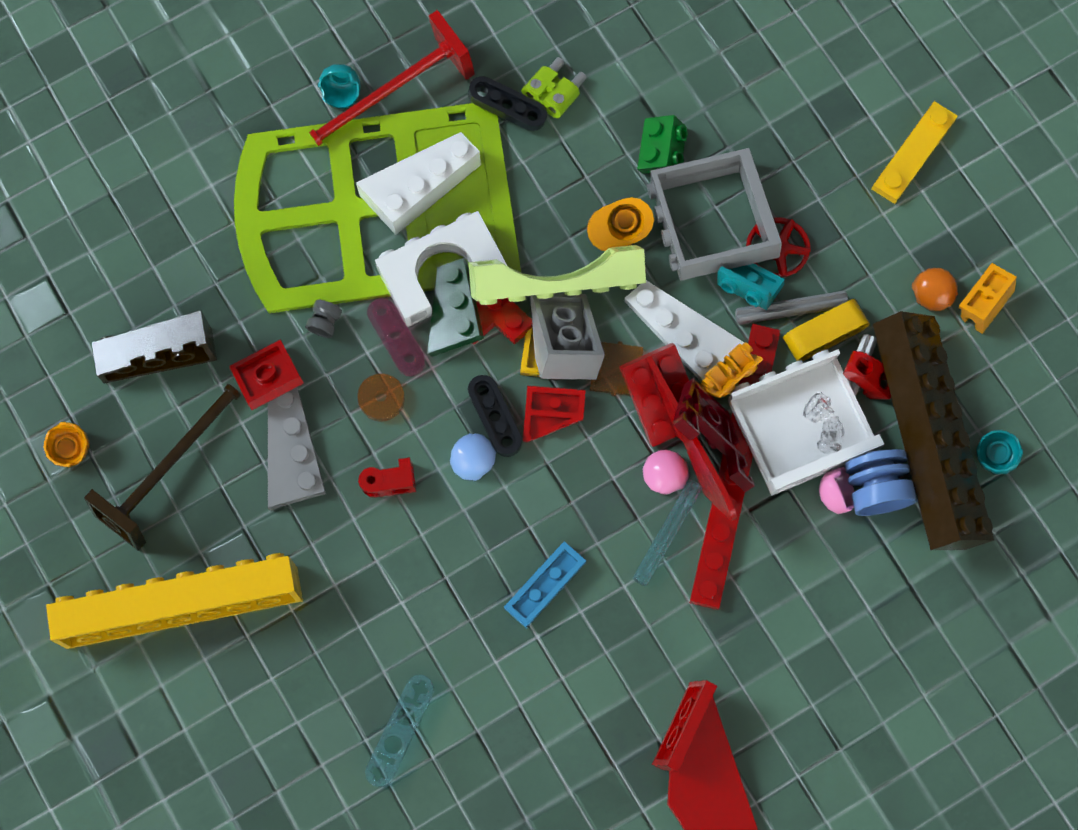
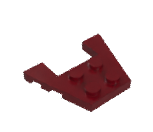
(702, 413)

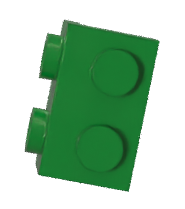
(662, 143)

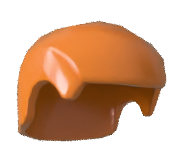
(935, 289)

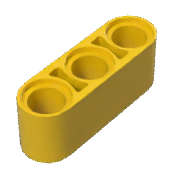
(826, 330)

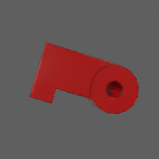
(867, 374)
(388, 481)

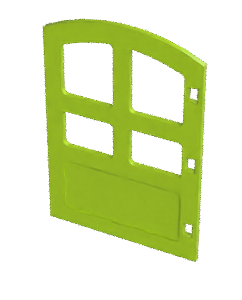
(412, 131)

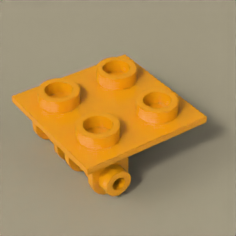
(722, 378)

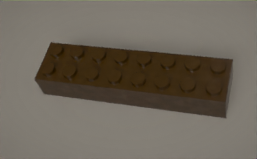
(933, 432)

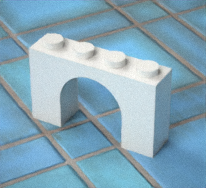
(400, 268)

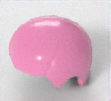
(665, 472)
(836, 491)

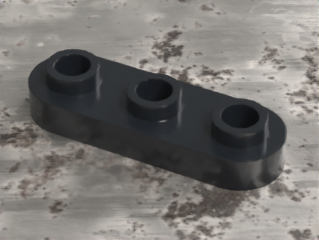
(499, 94)
(494, 403)

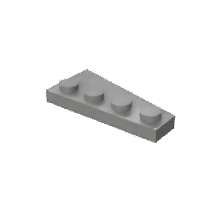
(291, 453)

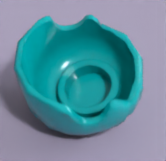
(339, 86)
(999, 452)

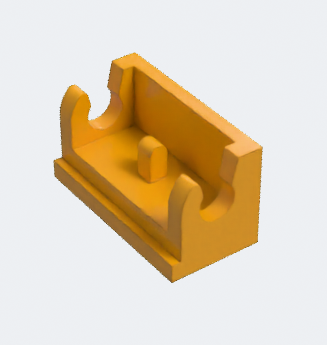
(988, 297)

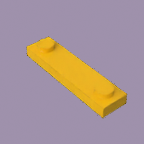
(914, 152)

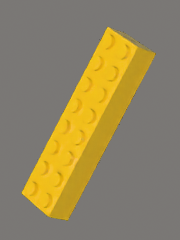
(174, 602)

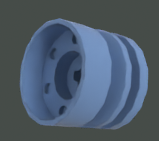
(880, 476)

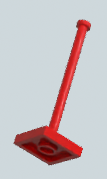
(449, 47)

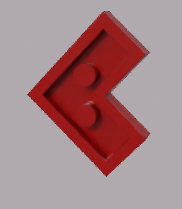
(506, 318)

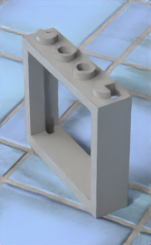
(705, 169)

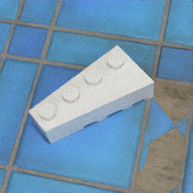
(419, 181)

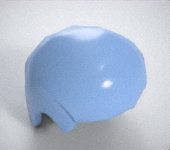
(472, 456)

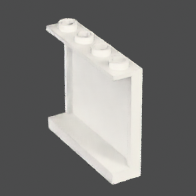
(785, 439)

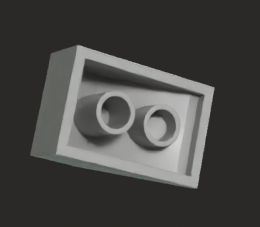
(565, 338)

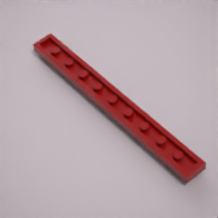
(721, 531)

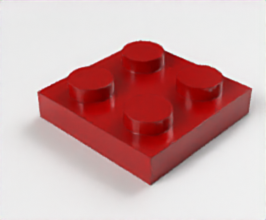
(266, 375)

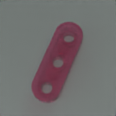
(400, 347)

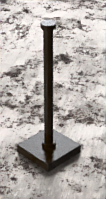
(118, 517)

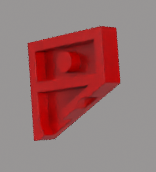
(551, 410)

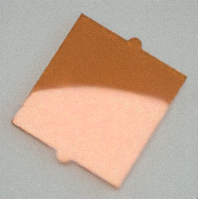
(609, 376)

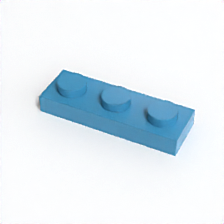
(545, 584)

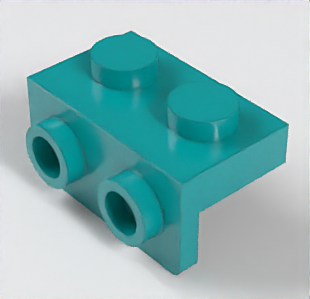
(752, 283)

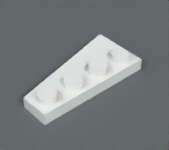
(697, 339)

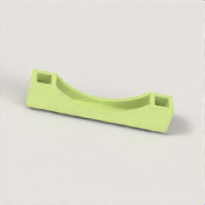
(615, 267)

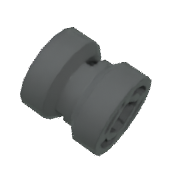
(323, 318)

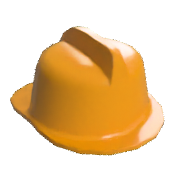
(620, 223)

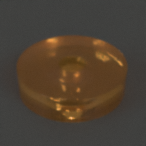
(377, 385)

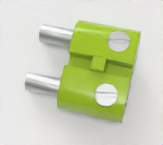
(552, 91)

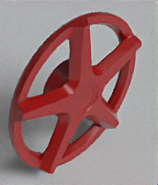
(787, 248)

